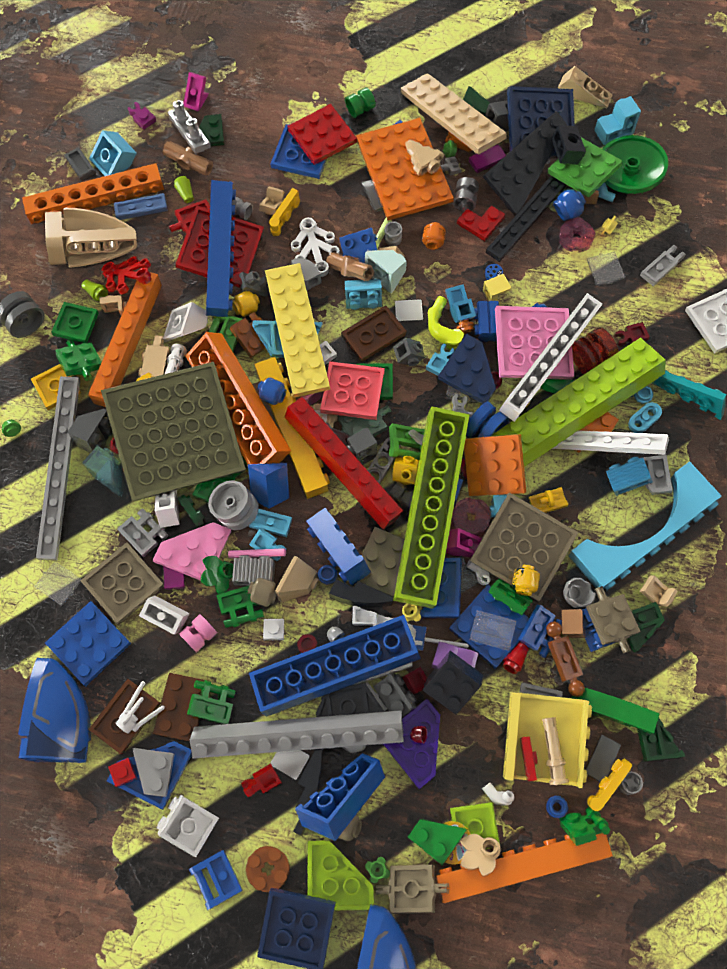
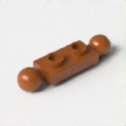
(565, 659)

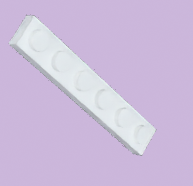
(616, 442)

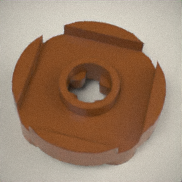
(257, 861)

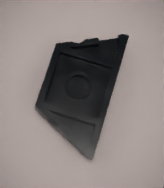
(349, 700)

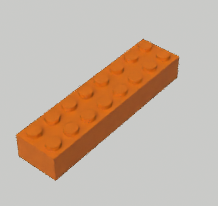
(253, 426)

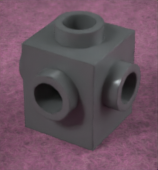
(409, 352)

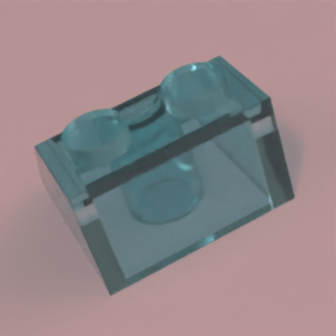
(105, 469)

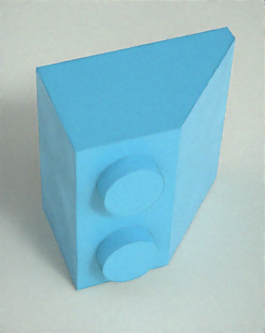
(112, 153)

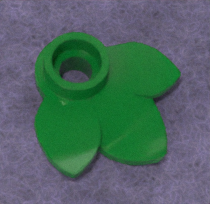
(215, 575)

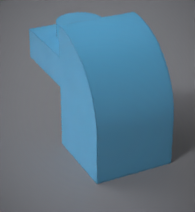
(460, 306)

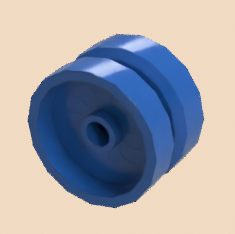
(485, 421)

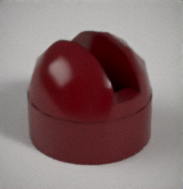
(419, 734)

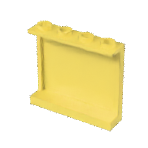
(525, 720)

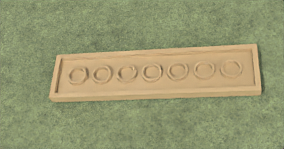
(453, 113)

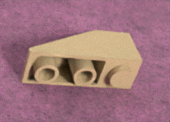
(585, 88)

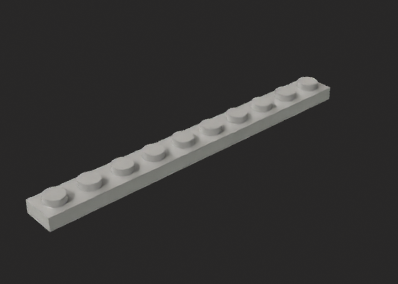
(58, 470)

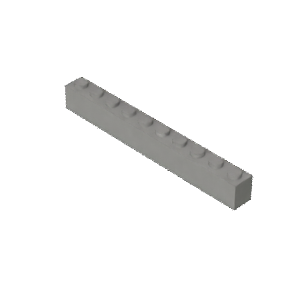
(297, 734)

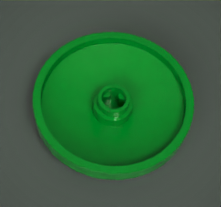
(642, 164)

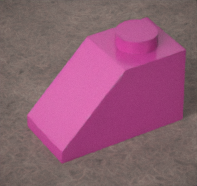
(462, 543)

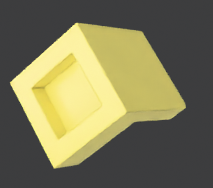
(495, 287)

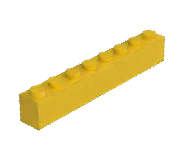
(302, 455)

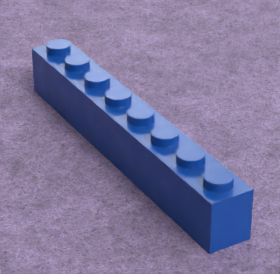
(219, 249)

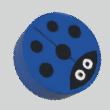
(492, 271)

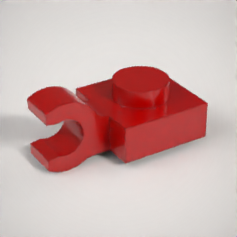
(263, 779)

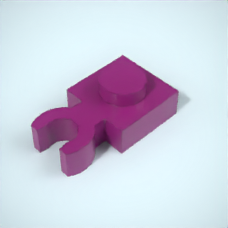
(142, 117)

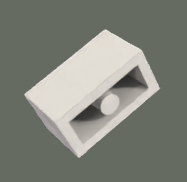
(164, 614)

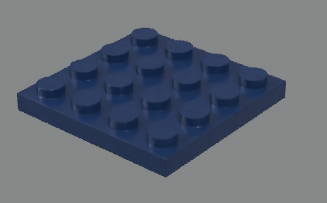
(532, 106)

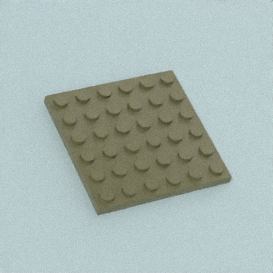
(173, 431)

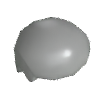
(578, 593)

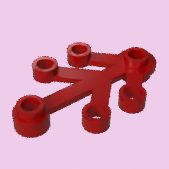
(111, 270)

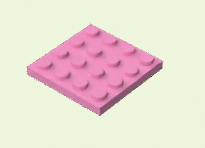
(524, 336)

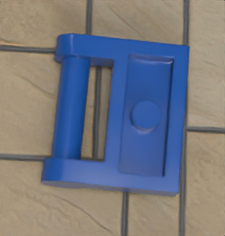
(222, 876)

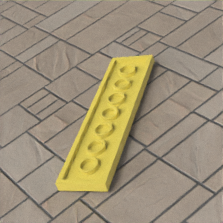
(297, 330)

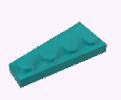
(690, 391)

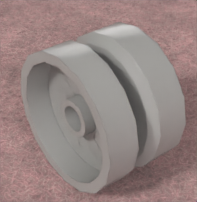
(233, 505)

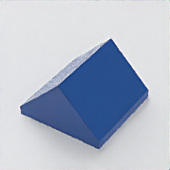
(269, 483)

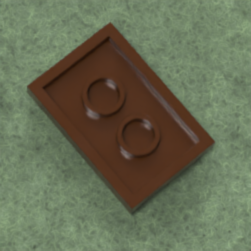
(373, 333)
(173, 720)
(105, 724)

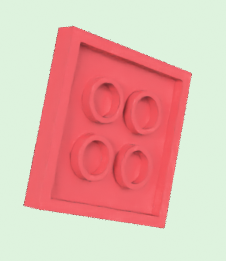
(353, 390)

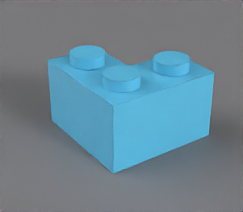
(620, 122)

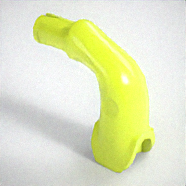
(442, 334)

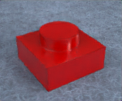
(122, 772)

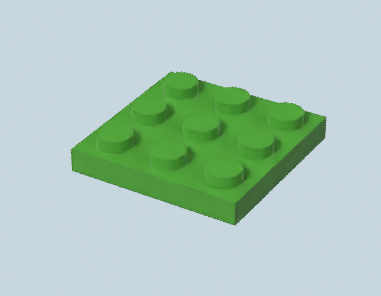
(590, 173)

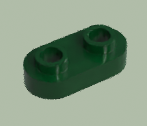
(187, 504)

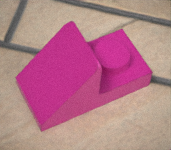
(195, 92)

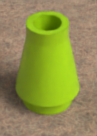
(183, 187)
(94, 289)

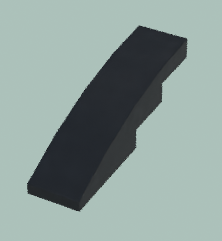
(310, 781)

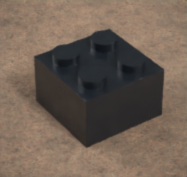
(453, 682)

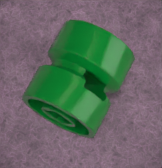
(359, 103)

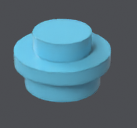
(644, 395)

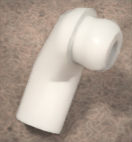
(498, 797)

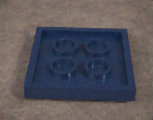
(296, 929)

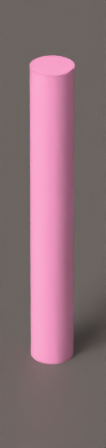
(256, 553)

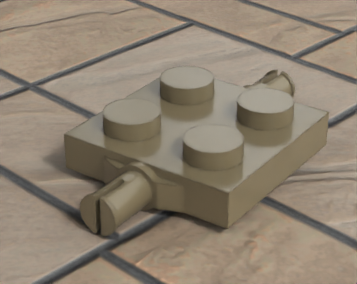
(613, 619)
(412, 889)

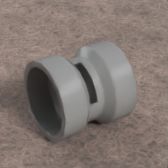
(242, 209)
(393, 233)
(634, 784)

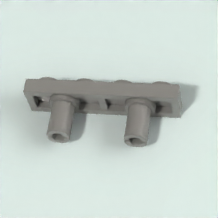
(188, 128)

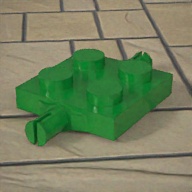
(78, 359)

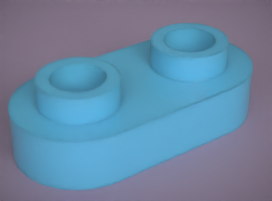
(643, 418)

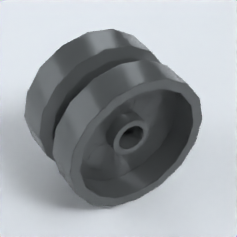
(20, 314)

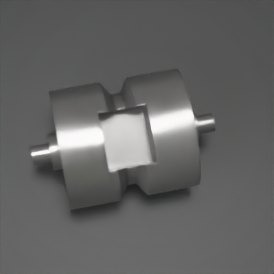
(466, 193)

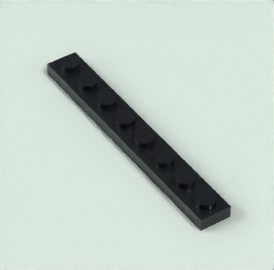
(525, 218)

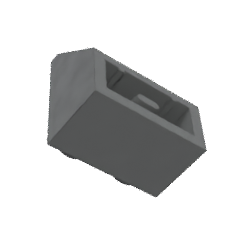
(91, 430)

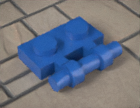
(535, 630)

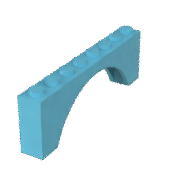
(690, 499)

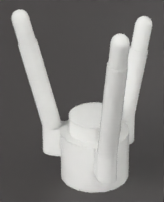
(127, 719)

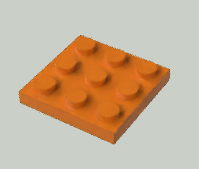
(495, 465)

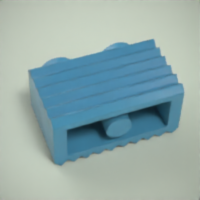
(629, 476)

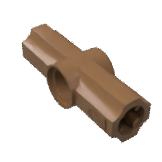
(187, 158)
(350, 266)

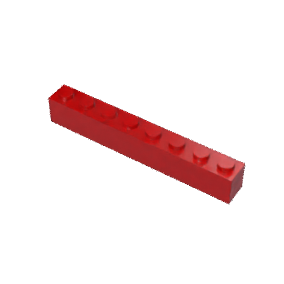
(343, 463)

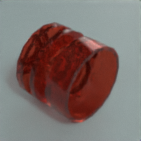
(593, 349)

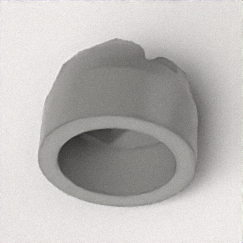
(335, 633)

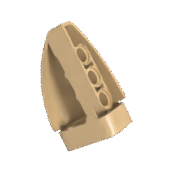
(86, 237)

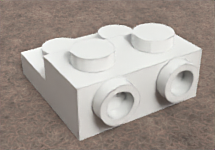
(186, 825)

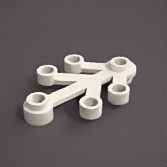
(314, 244)

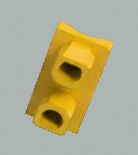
(549, 500)

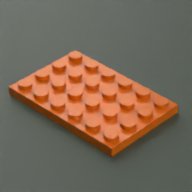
(392, 172)

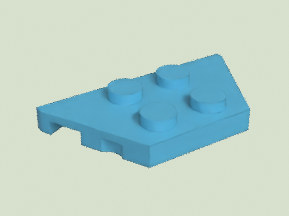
(270, 337)

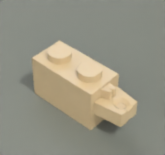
(155, 358)

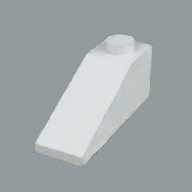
(167, 509)

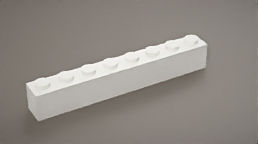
(550, 357)

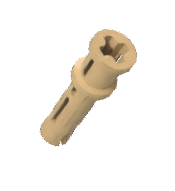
(555, 762)

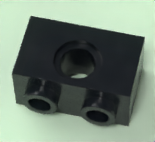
(568, 144)

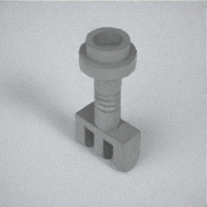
(451, 166)

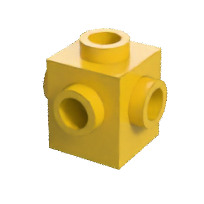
(405, 470)

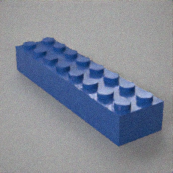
(334, 666)

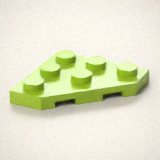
(336, 878)

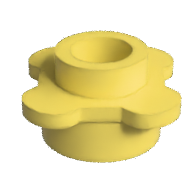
(609, 225)
(408, 608)

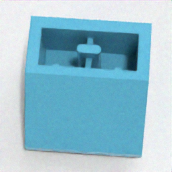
(363, 294)

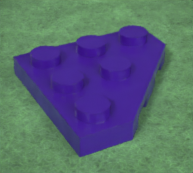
(415, 758)

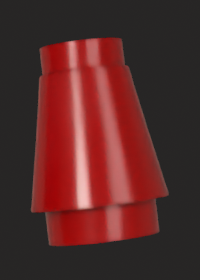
(515, 659)

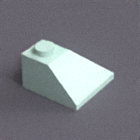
(387, 266)

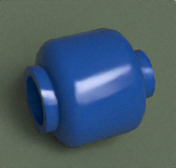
(271, 391)

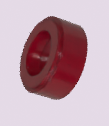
(306, 643)

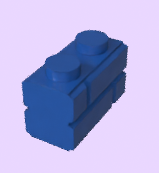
(486, 321)

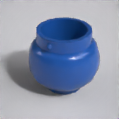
(569, 204)

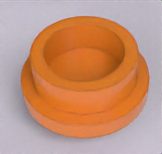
(465, 326)

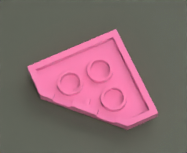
(188, 550)

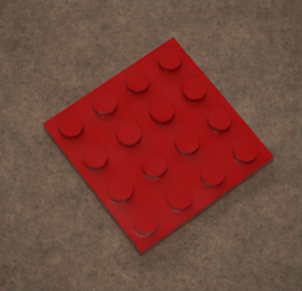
(194, 251)

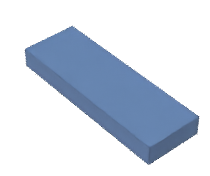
(140, 206)

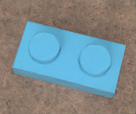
(272, 522)

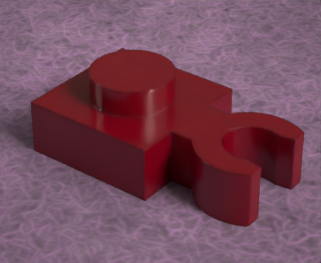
(632, 333)

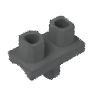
(254, 284)

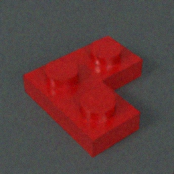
(481, 226)

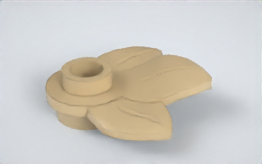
(476, 854)

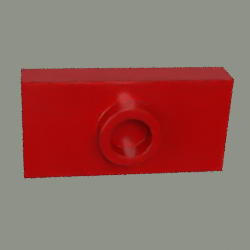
(529, 758)

